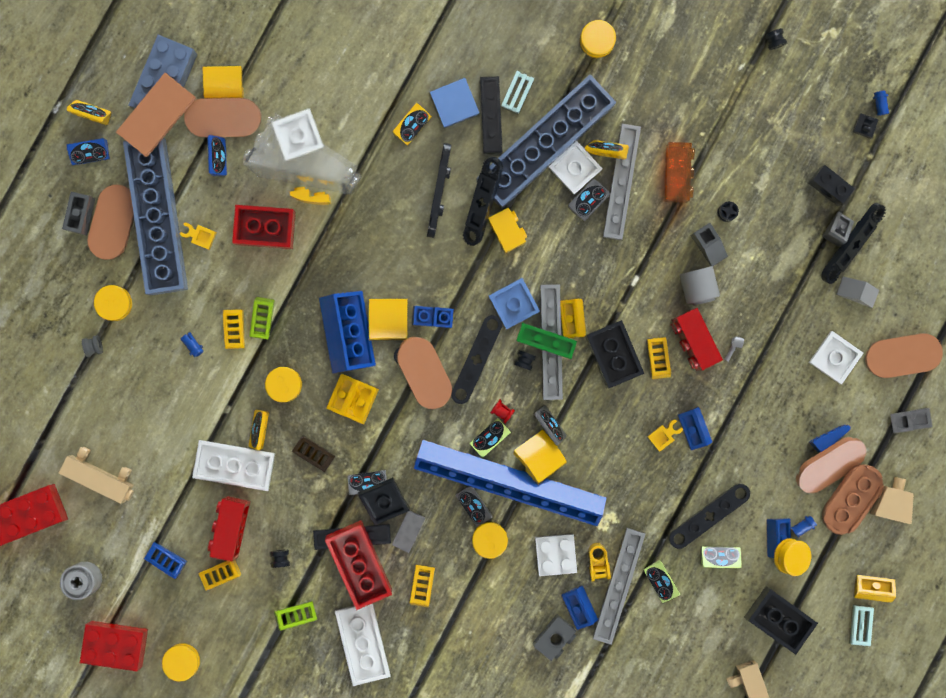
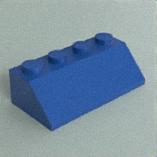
(347, 331)

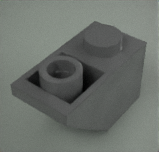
(710, 244)

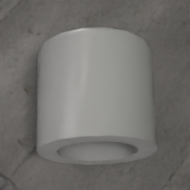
(700, 286)
(87, 573)

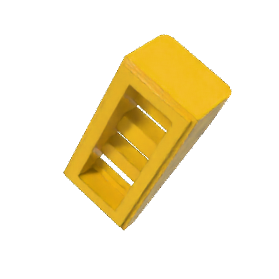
(240, 313)
(659, 374)
(233, 567)
(424, 603)

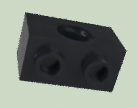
(831, 185)

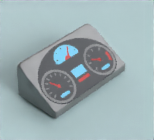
(589, 199)
(550, 425)
(365, 480)
(474, 505)

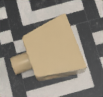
(895, 503)

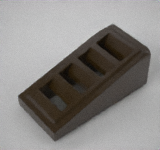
(299, 445)

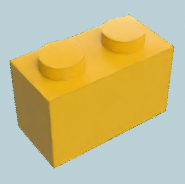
(507, 230)

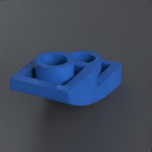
(432, 316)

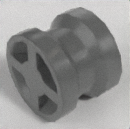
(92, 346)

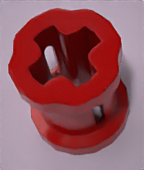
(502, 411)

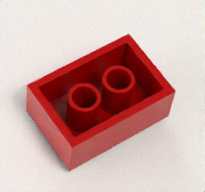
(264, 227)
(696, 340)
(228, 528)
(113, 646)

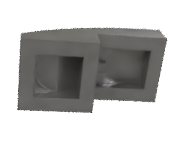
(911, 420)

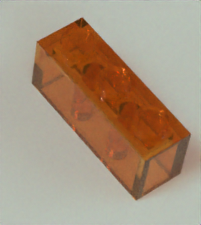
(679, 172)

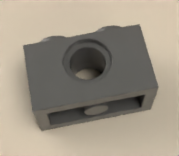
(78, 213)
(556, 626)

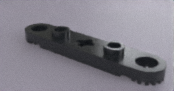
(443, 173)
(486, 189)
(855, 241)
(482, 345)
(698, 525)

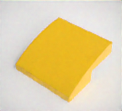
(222, 82)
(388, 319)
(352, 398)
(540, 456)

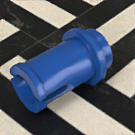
(881, 102)
(192, 345)
(804, 526)

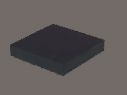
(383, 501)

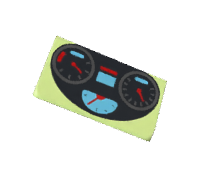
(490, 437)
(721, 557)
(661, 581)

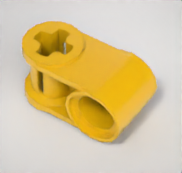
(598, 566)

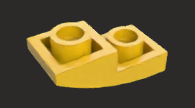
(304, 195)

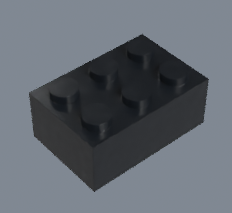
(614, 354)
(780, 620)

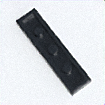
(491, 115)
(377, 533)

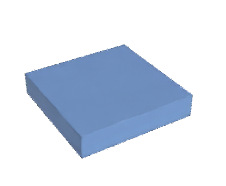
(454, 103)
(514, 303)

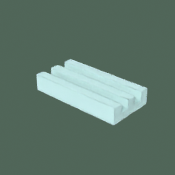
(524, 77)
(867, 642)

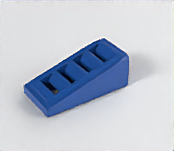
(828, 439)
(168, 554)

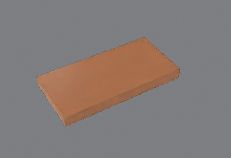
(156, 114)

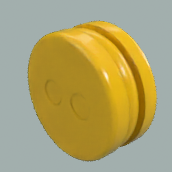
(597, 38)
(113, 303)
(283, 384)
(489, 540)
(792, 557)
(180, 662)

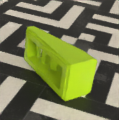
(261, 301)
(281, 626)

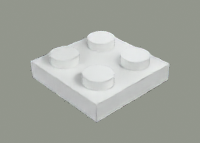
(297, 135)
(575, 167)
(836, 357)
(556, 555)

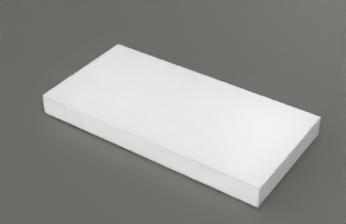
(233, 465)
(362, 644)

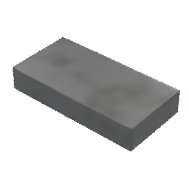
(408, 531)

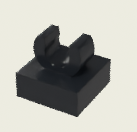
(865, 125)

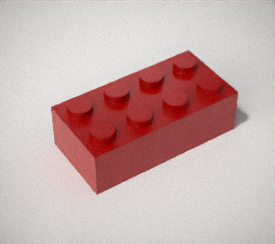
(30, 514)
(358, 565)

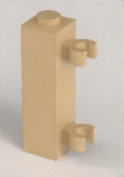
(97, 479)
(751, 680)

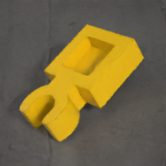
(201, 236)
(663, 436)

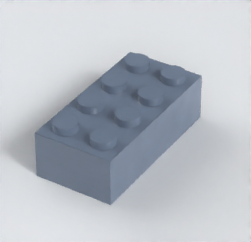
(167, 58)

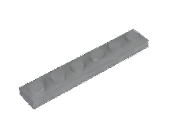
(621, 184)
(551, 322)
(618, 586)

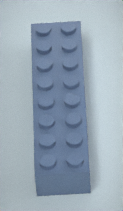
(551, 138)
(156, 220)

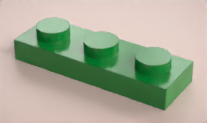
(546, 341)

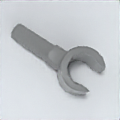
(736, 342)

